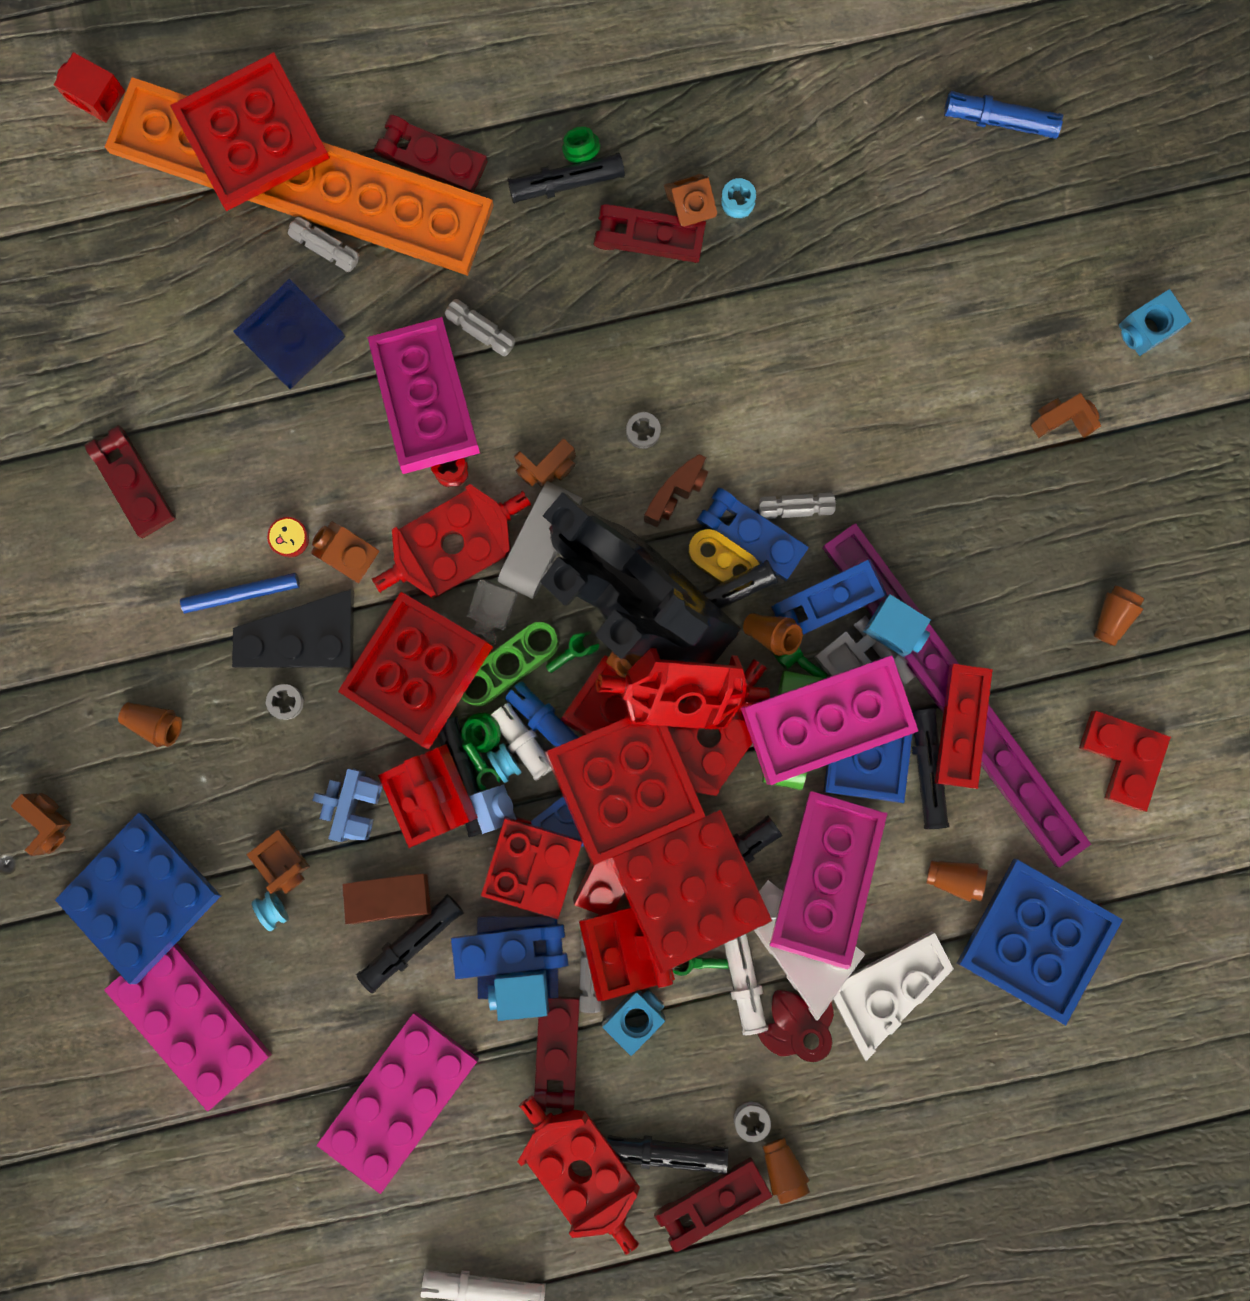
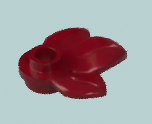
(793, 1024)

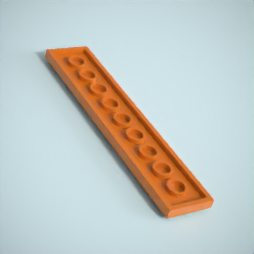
(341, 193)

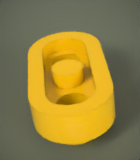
(726, 556)

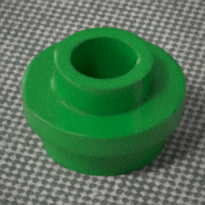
(580, 145)
(472, 731)

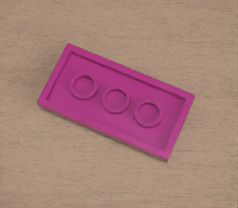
(422, 395)
(829, 720)
(828, 880)
(191, 1027)
(397, 1102)

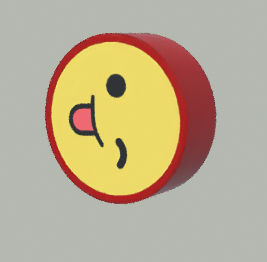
(288, 537)

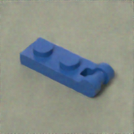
(754, 534)
(834, 597)
(507, 951)

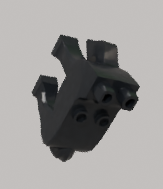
(633, 588)

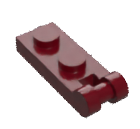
(431, 155)
(649, 233)
(130, 482)
(557, 1053)
(714, 1204)

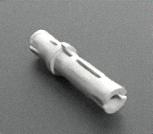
(745, 986)
(475, 1288)

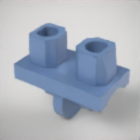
(345, 823)

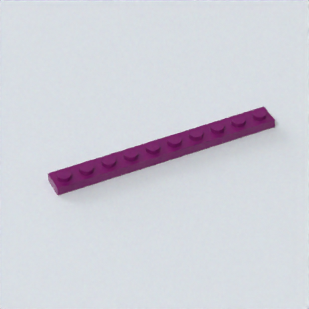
(1001, 755)

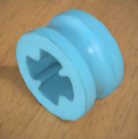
(746, 189)
(503, 763)
(270, 911)

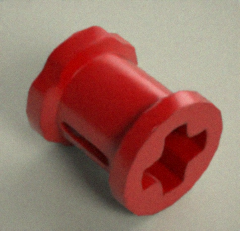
(451, 479)

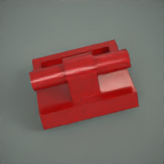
(427, 796)
(531, 867)
(620, 955)

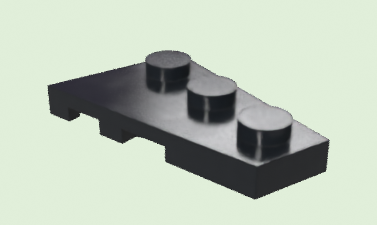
(300, 637)

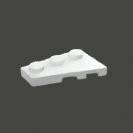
(813, 979)
(889, 989)

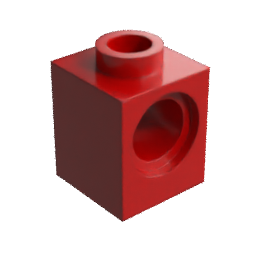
(89, 87)

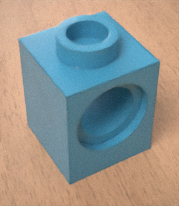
(1167, 315)
(898, 626)
(519, 995)
(629, 1037)

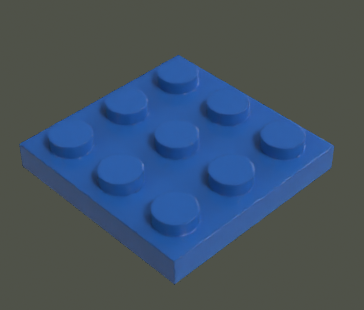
(137, 898)
(1039, 941)

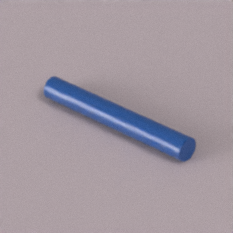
(239, 593)

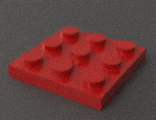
(250, 131)
(415, 670)
(624, 787)
(690, 891)

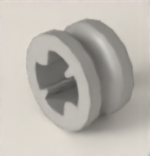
(632, 436)
(278, 711)
(763, 1116)

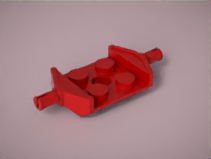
(420, 550)
(657, 686)
(712, 766)
(589, 1203)

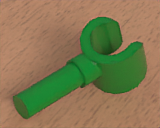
(575, 649)
(798, 657)
(479, 764)
(700, 962)

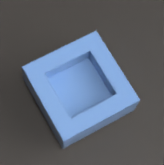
(492, 808)

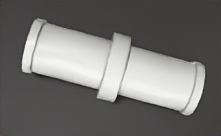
(522, 741)

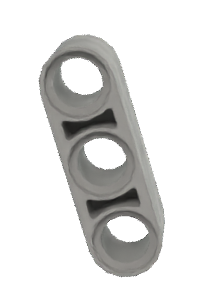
(533, 549)

